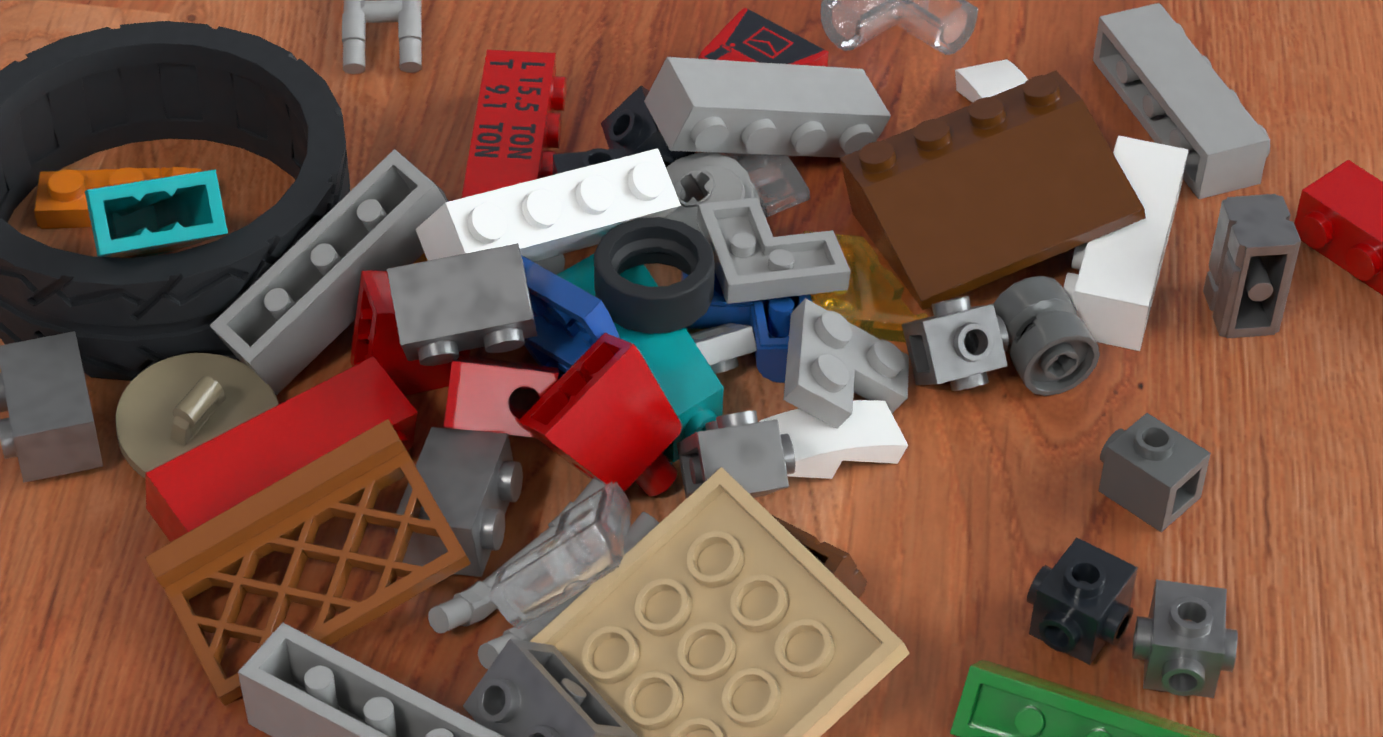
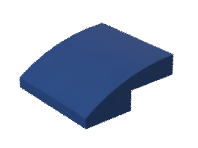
(564, 318)

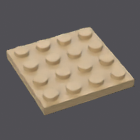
(724, 628)

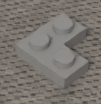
(762, 267)
(836, 359)

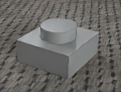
(724, 344)

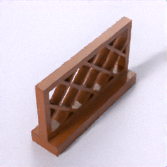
(294, 510)

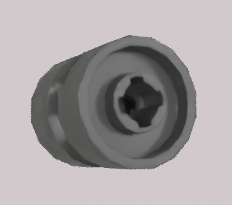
(1046, 336)

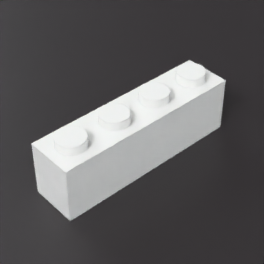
(553, 211)
(1124, 266)

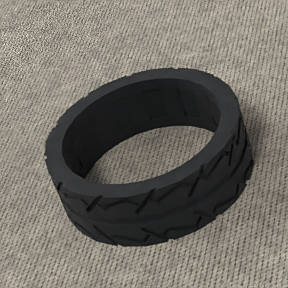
(148, 87)

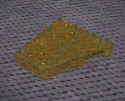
(872, 294)

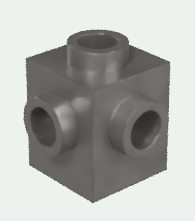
(957, 344)
(1182, 653)

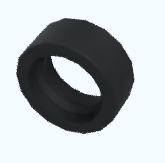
(653, 242)

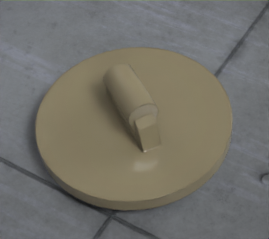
(185, 405)

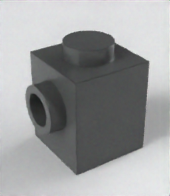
(1153, 471)

